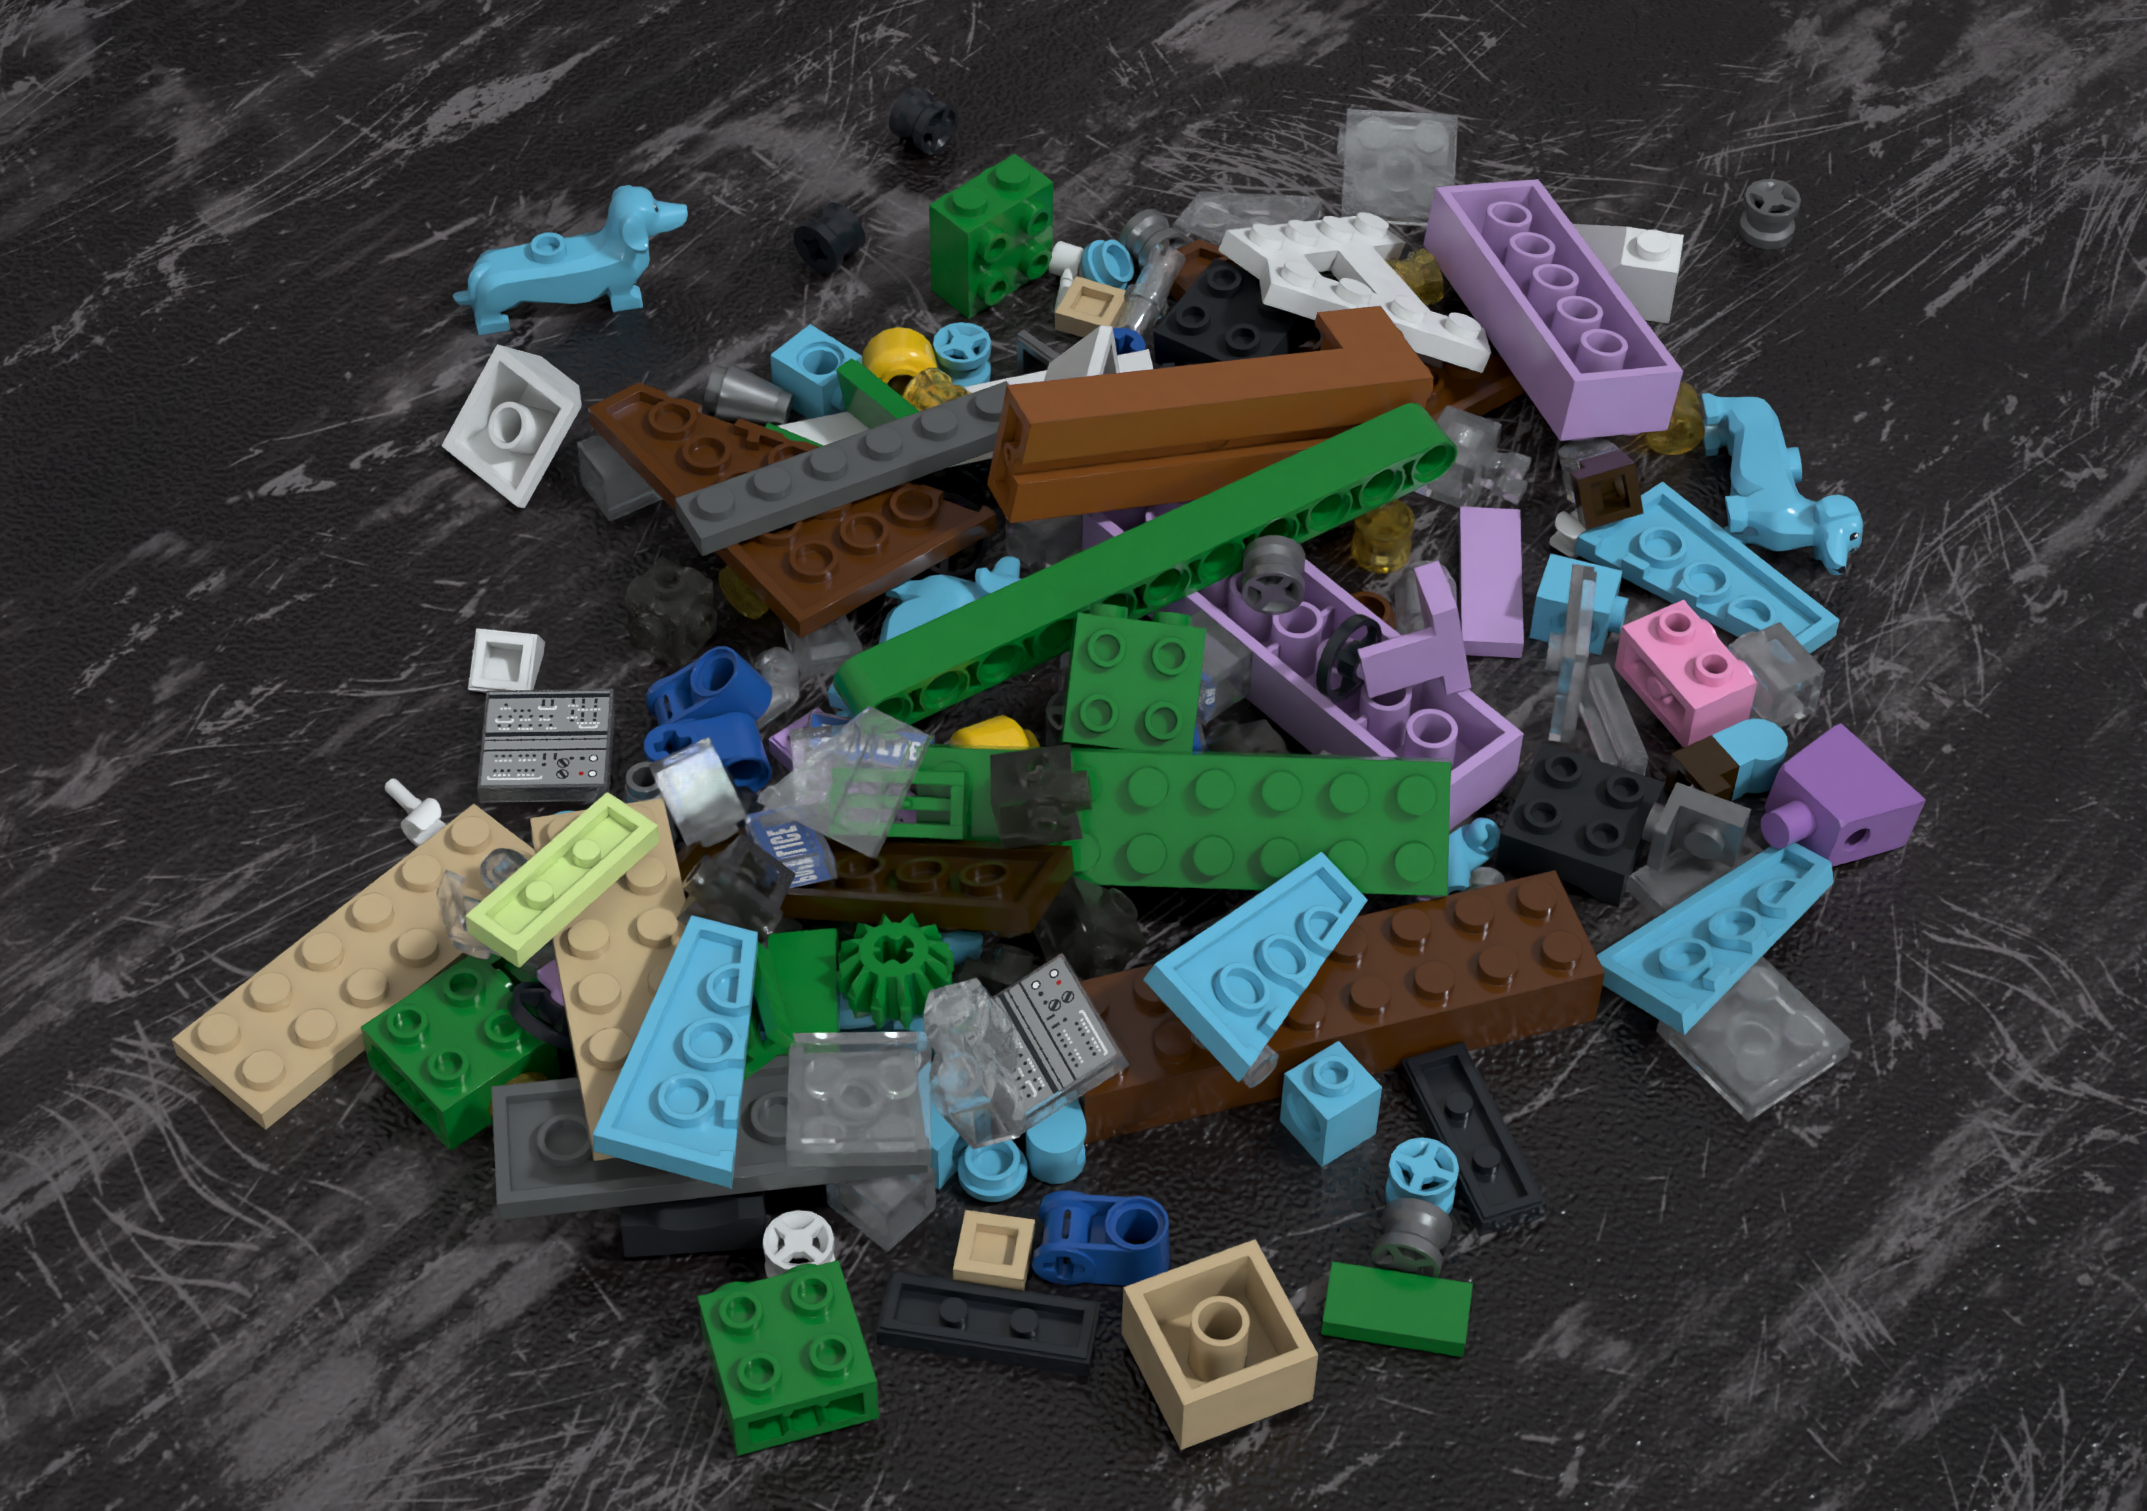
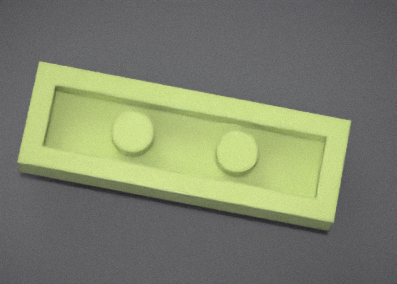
(562, 879)

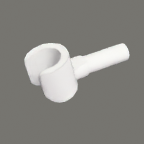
(1066, 263)
(1568, 531)
(422, 816)

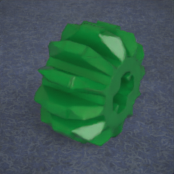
(893, 969)

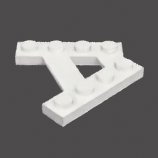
(1355, 251)

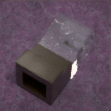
(1600, 482)

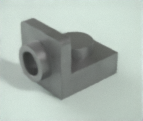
(1698, 824)

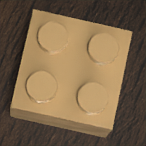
(1218, 1344)

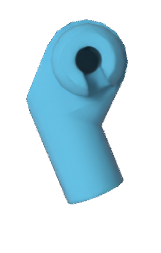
(1469, 849)

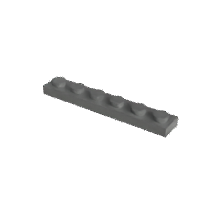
(842, 471)

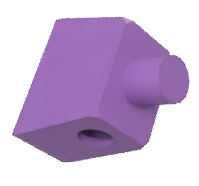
(1840, 801)

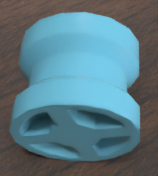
(963, 353)
(1420, 1163)

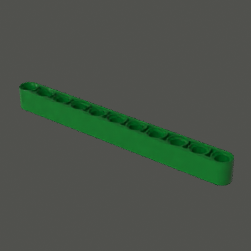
(1146, 566)

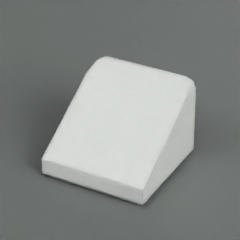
(505, 660)

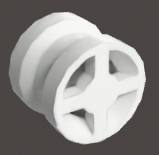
(797, 1236)

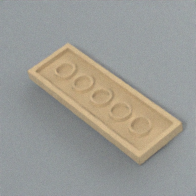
(615, 957)
(306, 1007)

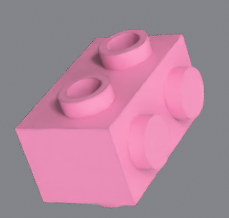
(1685, 673)

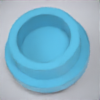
(1107, 263)
(992, 1171)

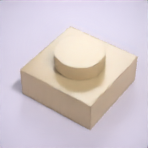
(1089, 306)
(994, 1250)

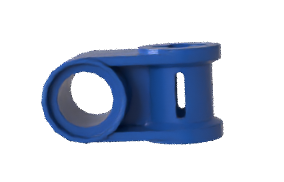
(708, 688)
(733, 737)
(1099, 1239)

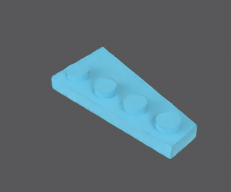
(1691, 558)
(1711, 939)
(1255, 963)
(687, 1066)

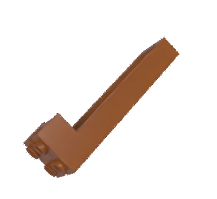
(1194, 426)

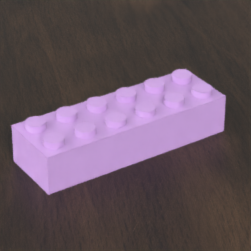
(1552, 310)

